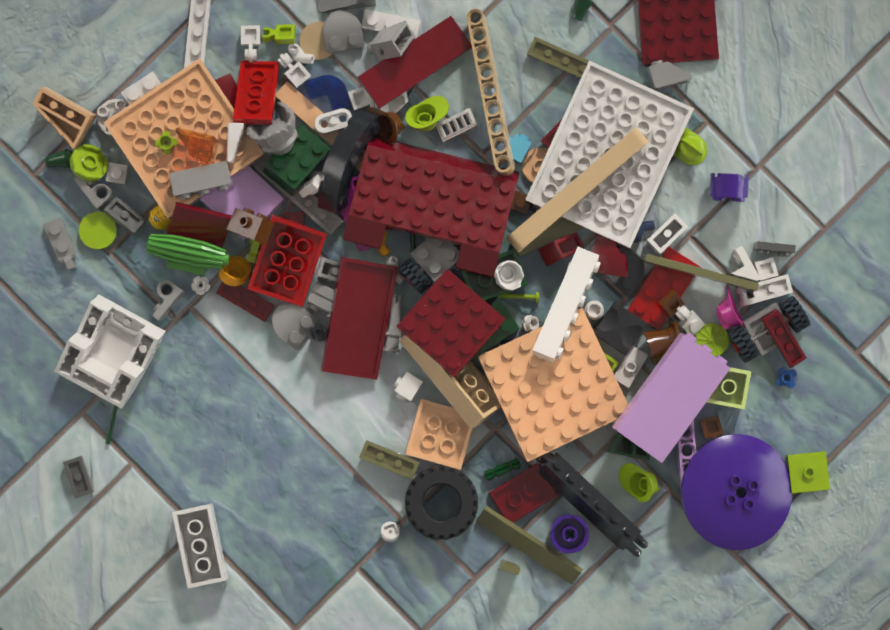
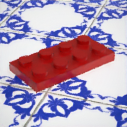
(256, 92)
(657, 286)

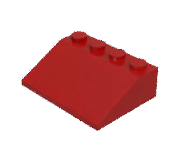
(287, 261)

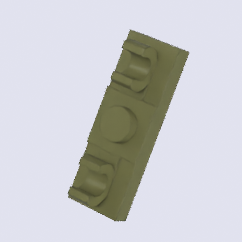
(389, 459)

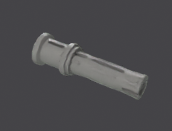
(393, 333)

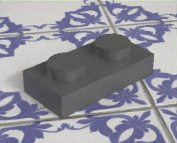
(124, 216)
(766, 248)
(78, 476)

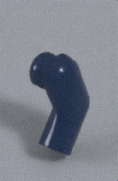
(645, 226)

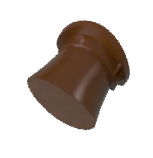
(660, 341)

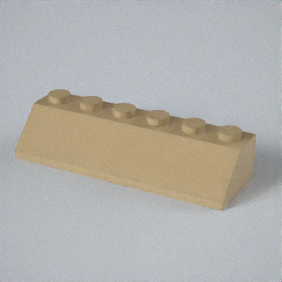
(467, 392)

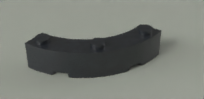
(344, 157)

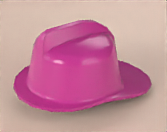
(728, 313)

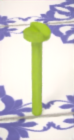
(522, 296)

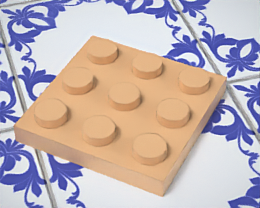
(439, 435)

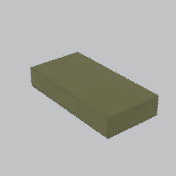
(509, 567)

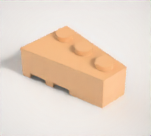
(65, 115)

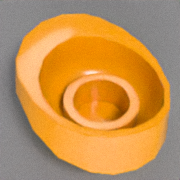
(236, 271)

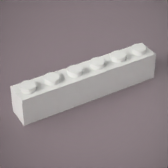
(565, 305)

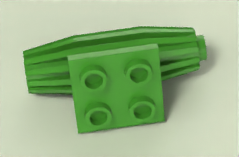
(187, 253)

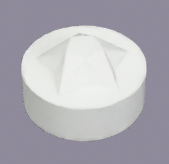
(390, 531)

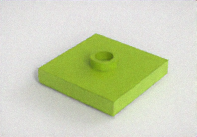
(808, 472)

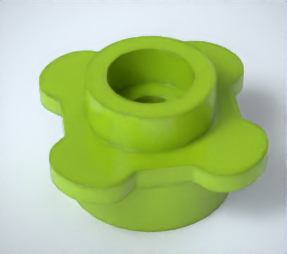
(161, 142)

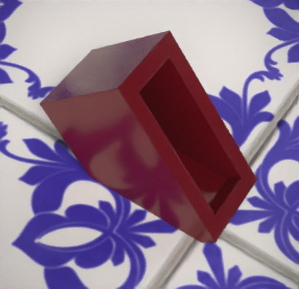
(560, 249)

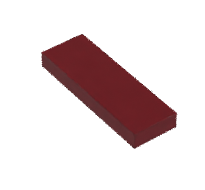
(246, 300)
(783, 338)

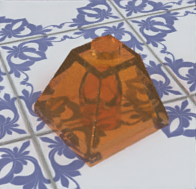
(200, 146)

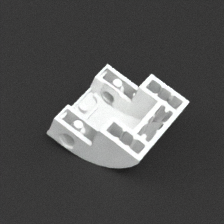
(109, 351)

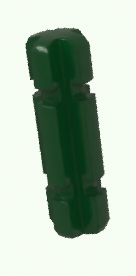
(502, 469)

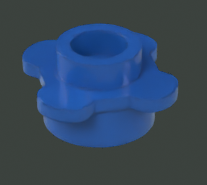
(781, 377)

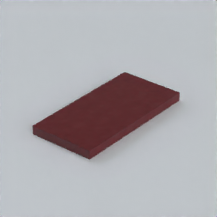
(359, 318)

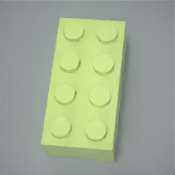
(732, 389)

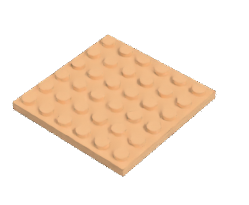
(187, 102)
(556, 400)

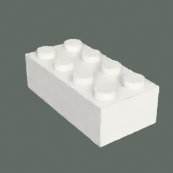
(200, 545)

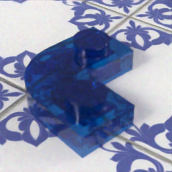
(329, 86)

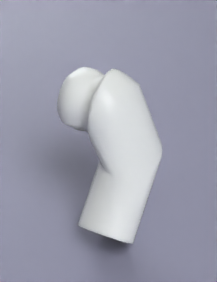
(298, 54)
(394, 262)

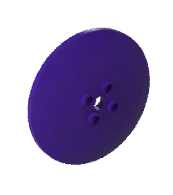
(711, 488)

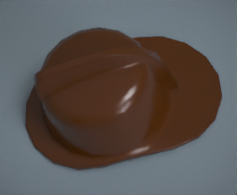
(390, 125)

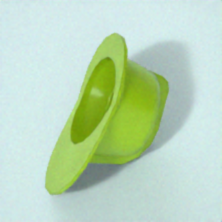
(427, 113)
(691, 148)
(638, 482)

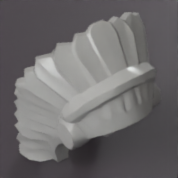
(279, 136)

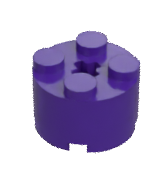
(729, 186)
(580, 533)

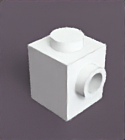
(407, 386)

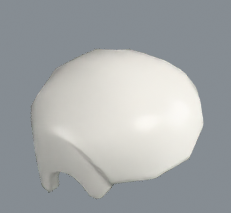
(509, 275)

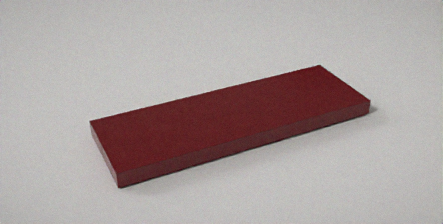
(419, 61)

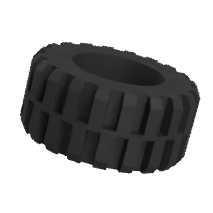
(422, 521)

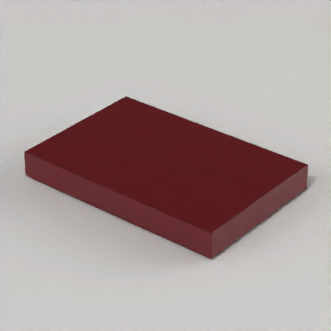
(199, 224)
(522, 494)

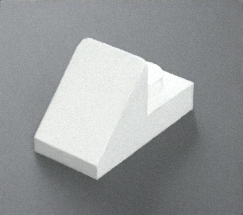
(747, 270)

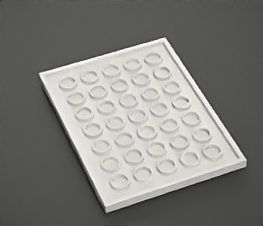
(597, 118)

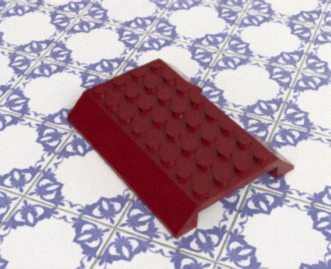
(432, 198)

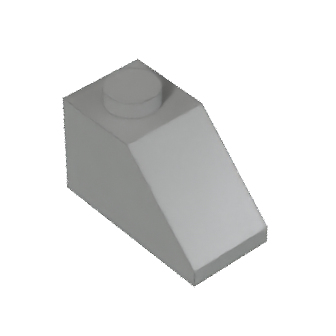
(666, 75)

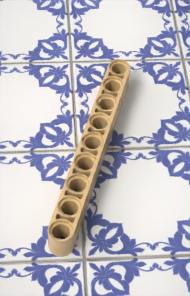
(487, 83)
(577, 189)

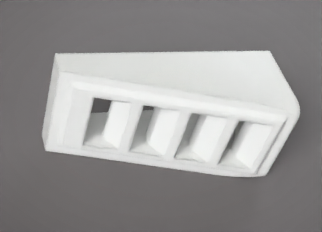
(473, 124)
(235, 134)

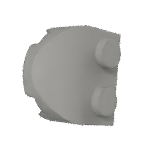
(342, 31)
(292, 323)

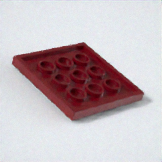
(678, 31)
(450, 323)

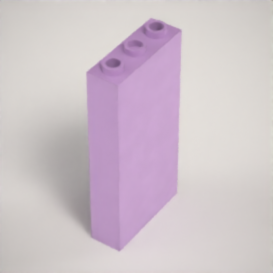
(247, 191)
(672, 396)

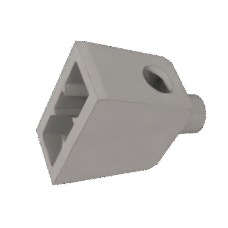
(391, 41)

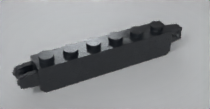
(591, 503)

